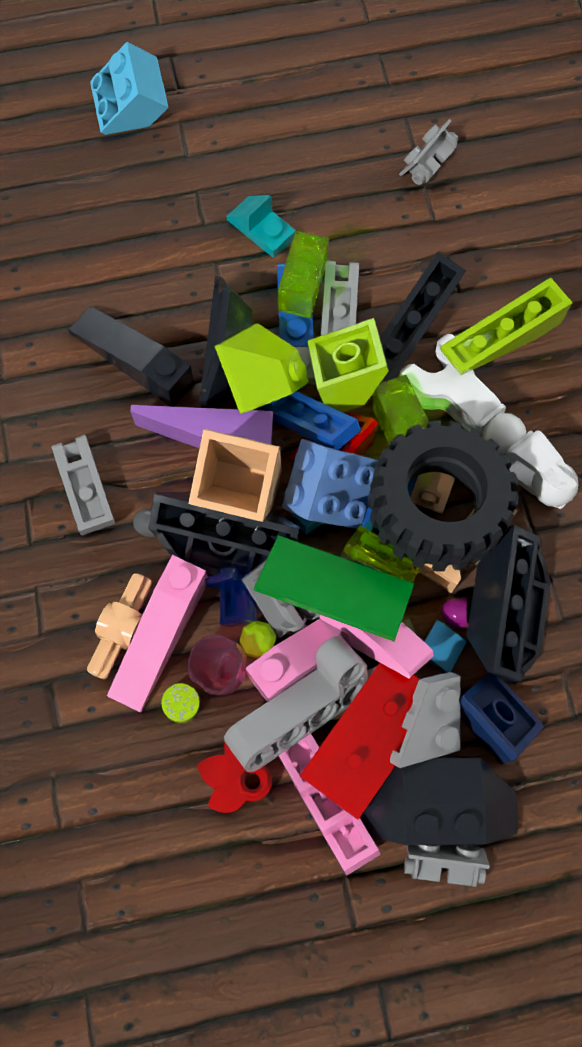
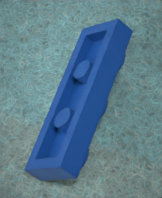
(314, 420)

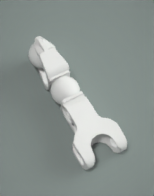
(473, 405)

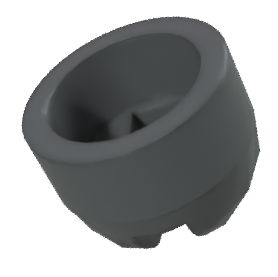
(141, 522)

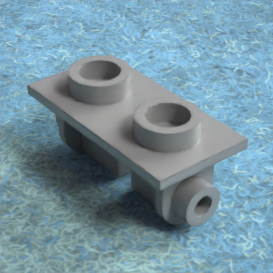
(421, 161)
(279, 614)
(464, 863)

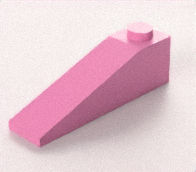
(158, 632)
(290, 659)

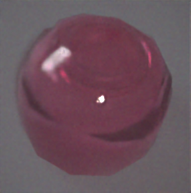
(217, 664)

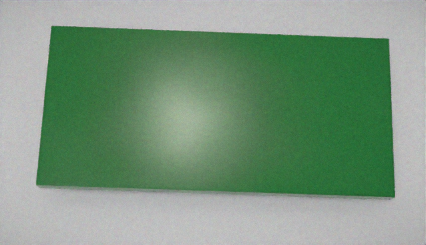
(335, 588)

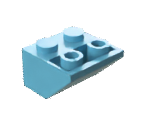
(128, 91)

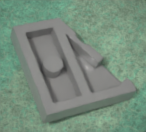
(431, 721)

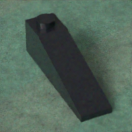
(419, 311)
(135, 355)

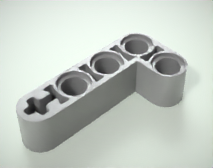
(300, 707)

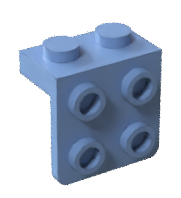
(329, 485)

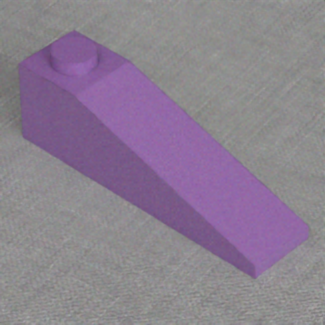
(188, 423)

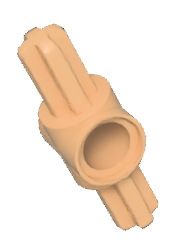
(118, 625)

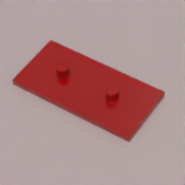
(359, 747)

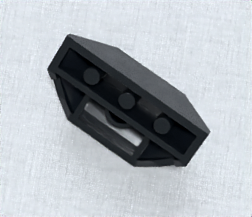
(227, 317)
(213, 537)
(510, 605)
(443, 804)

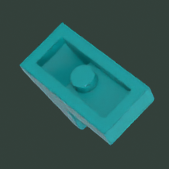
(261, 224)

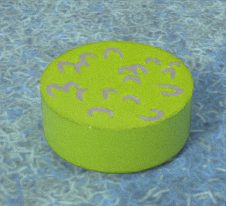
(180, 703)

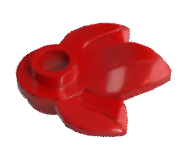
(228, 779)

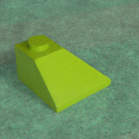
(348, 365)
(260, 367)

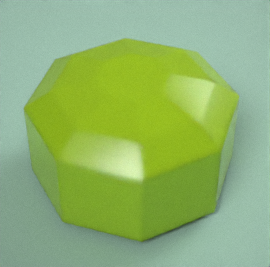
(257, 639)

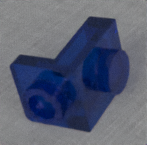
(236, 602)

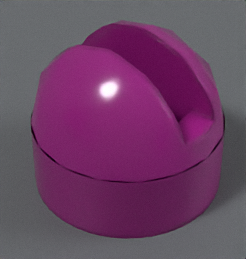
(455, 612)

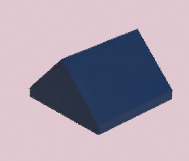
(498, 718)

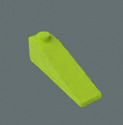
(509, 327)

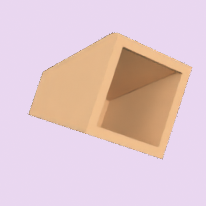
(236, 475)

